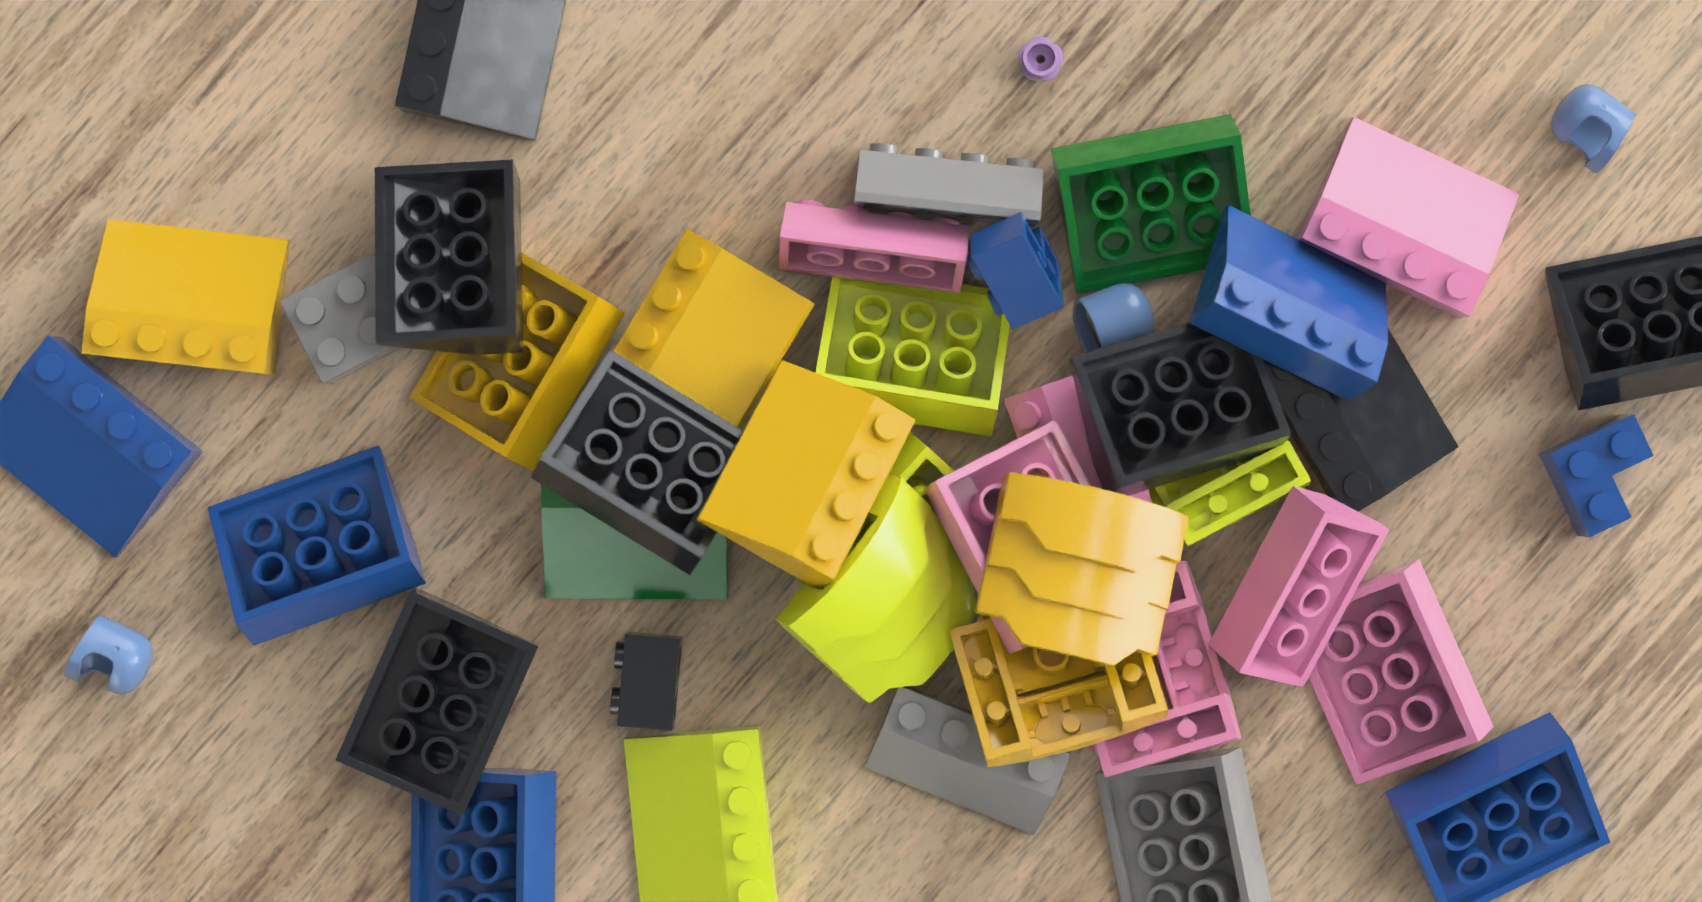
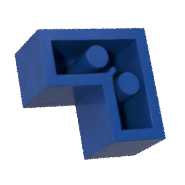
(1017, 269)
(1584, 472)

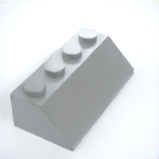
(948, 187)
(940, 752)

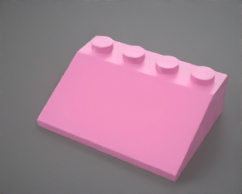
(1409, 218)
(970, 496)
(1396, 678)

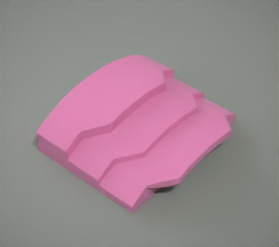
(1192, 686)

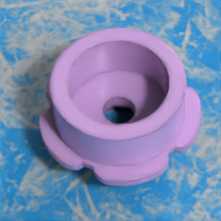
(1040, 46)

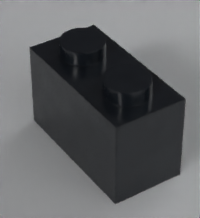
(647, 681)

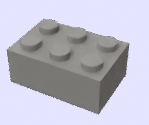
(338, 321)

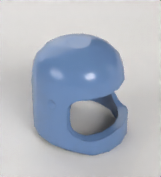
(1592, 123)
(1117, 316)
(114, 652)

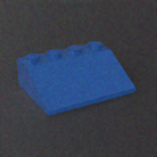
(1293, 306)
(89, 444)
(315, 546)
(1499, 814)
(495, 849)

